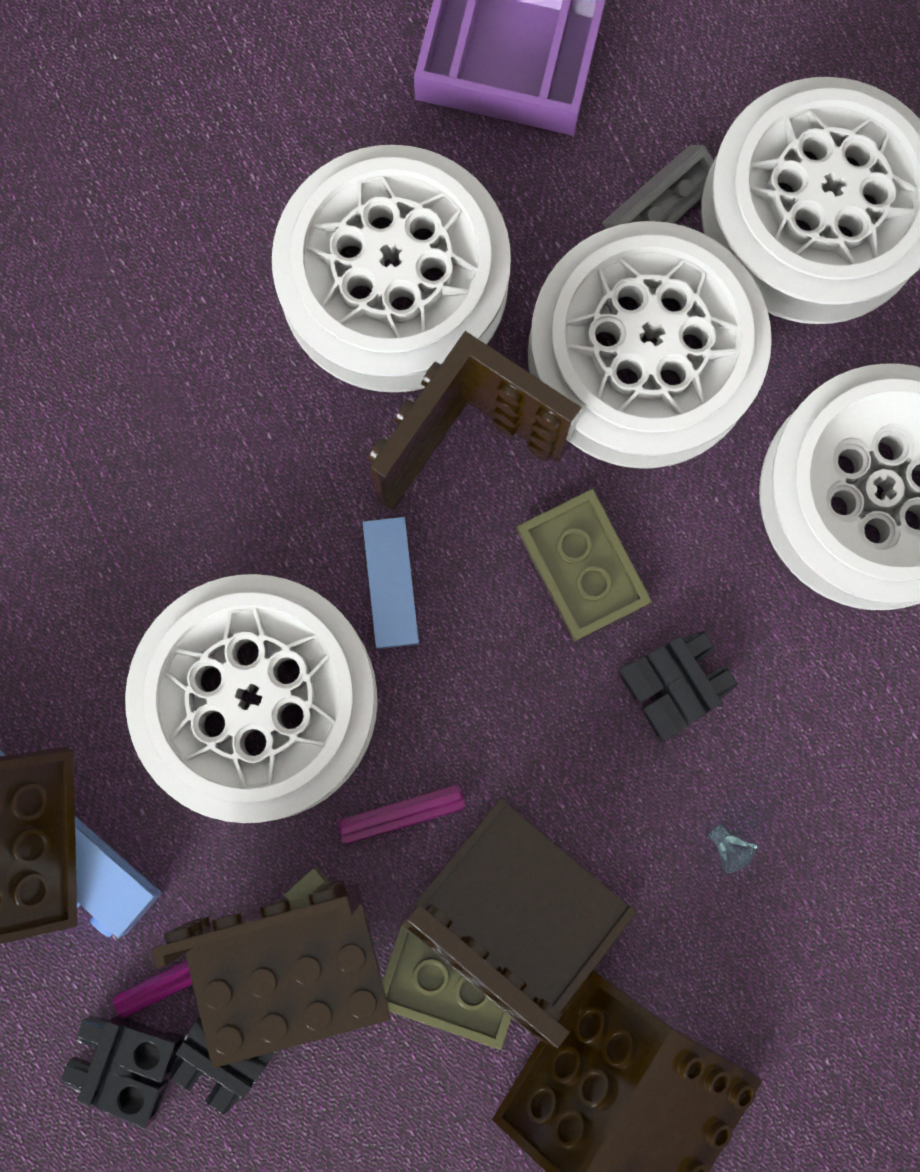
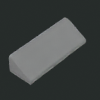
(669, 192)

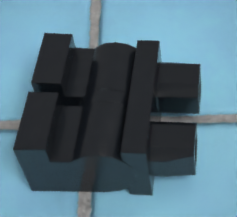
(680, 680)
(126, 1068)
(232, 1079)

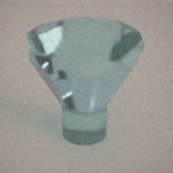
(733, 851)

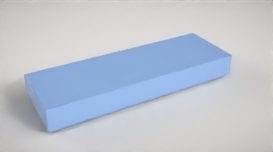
(390, 583)

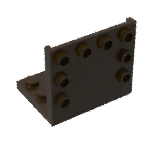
(491, 384)
(37, 844)
(519, 920)
(281, 973)
(624, 1092)

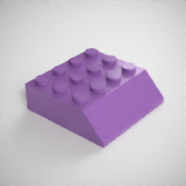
(510, 59)

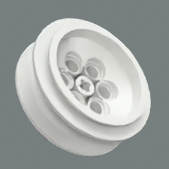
(820, 272)
(368, 338)
(650, 420)
(803, 474)
(170, 706)

